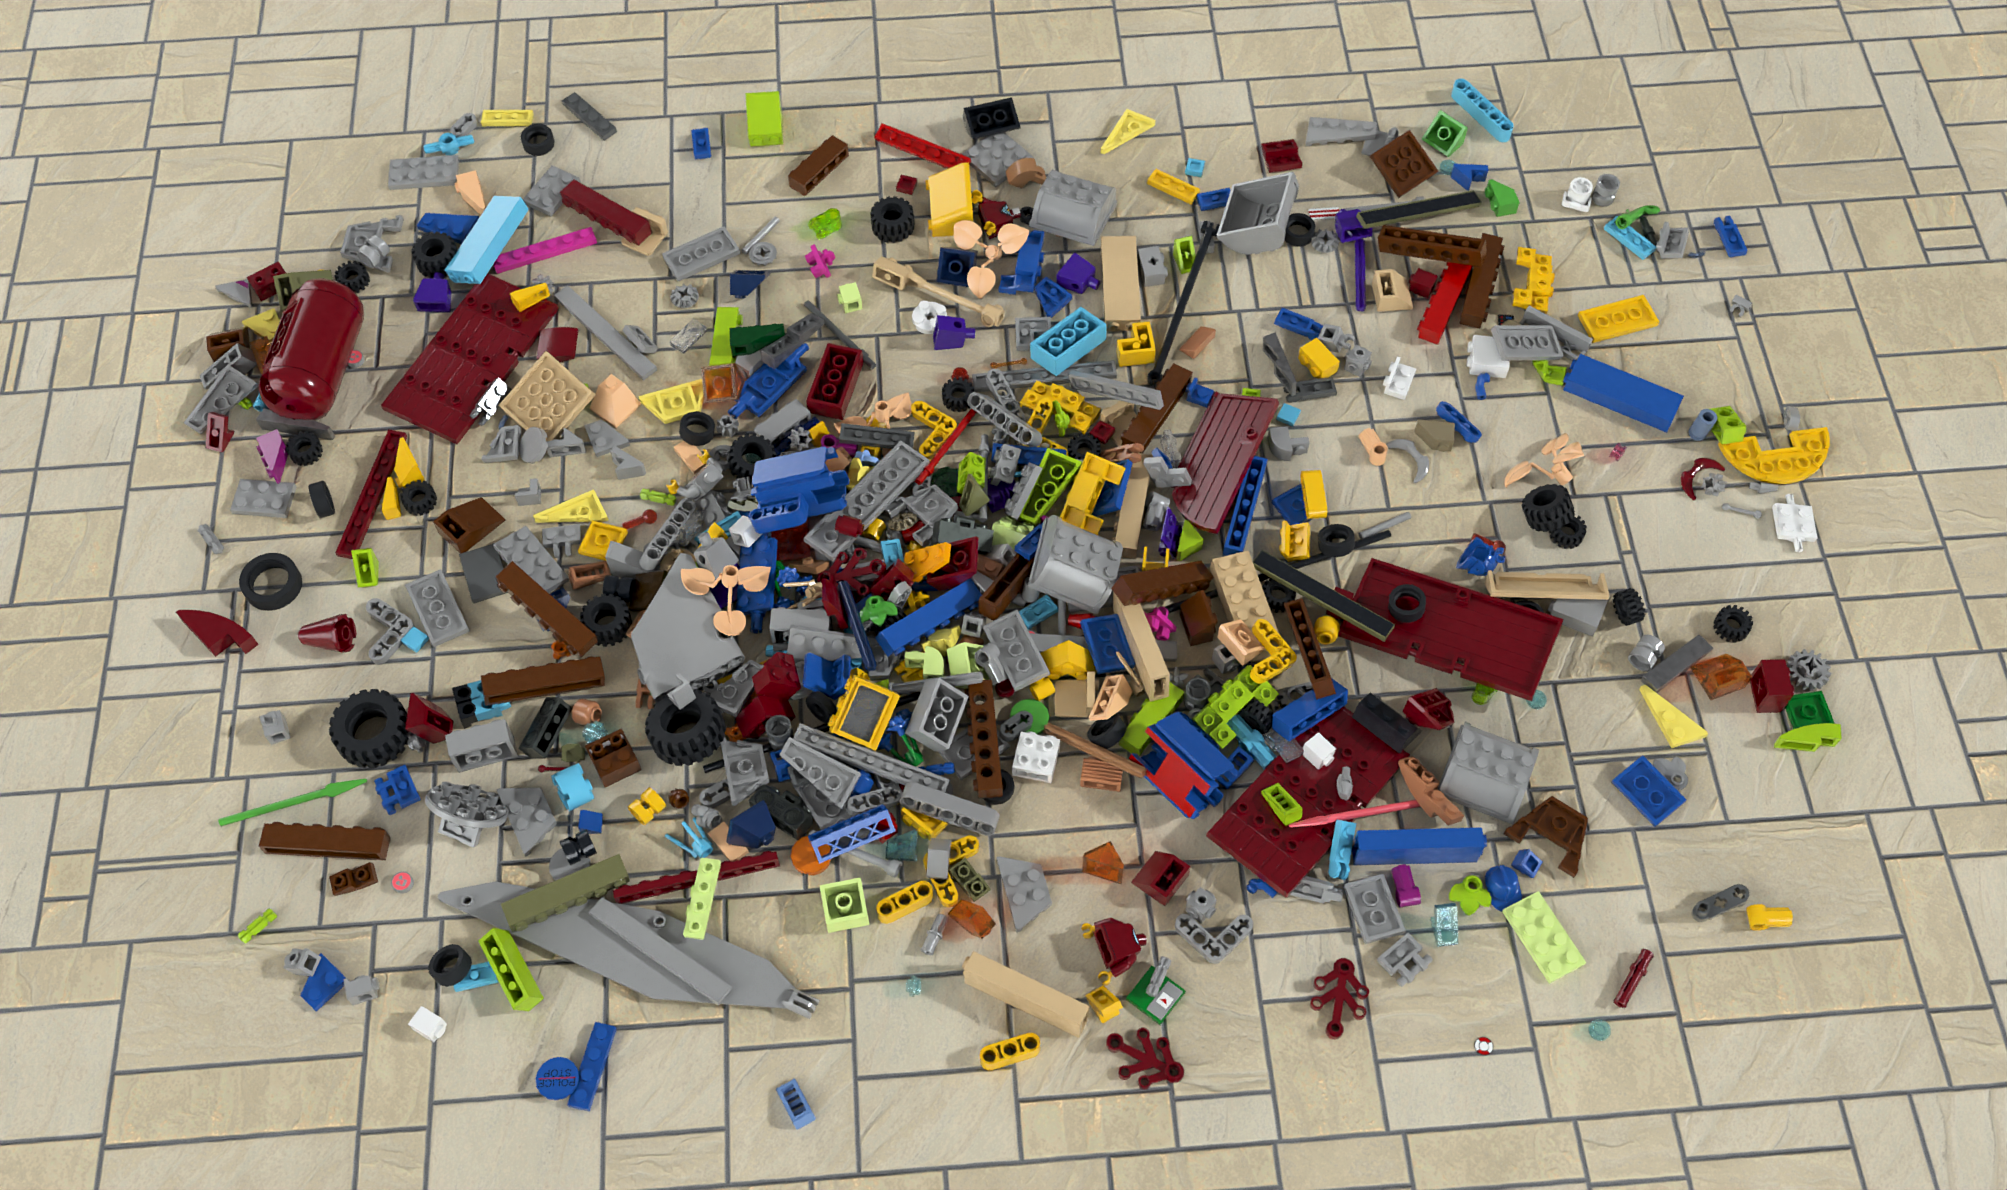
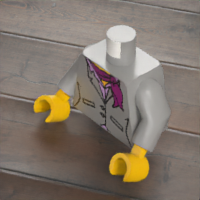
(702, 481)

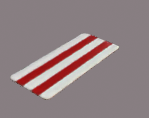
(1323, 213)

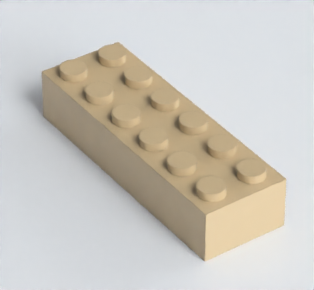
(1242, 593)

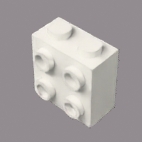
(1485, 357)
(1036, 757)

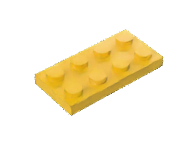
(1618, 318)

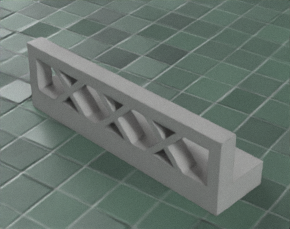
(1570, 337)

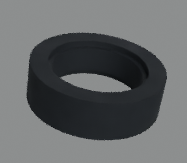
(262, 563)

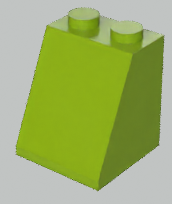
(764, 118)

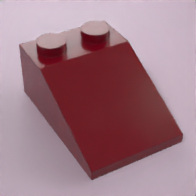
(960, 567)

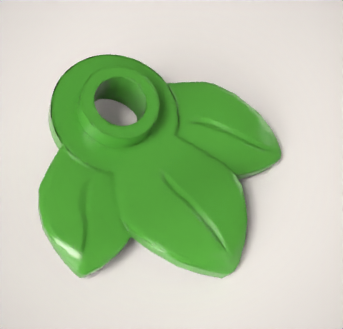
(878, 611)

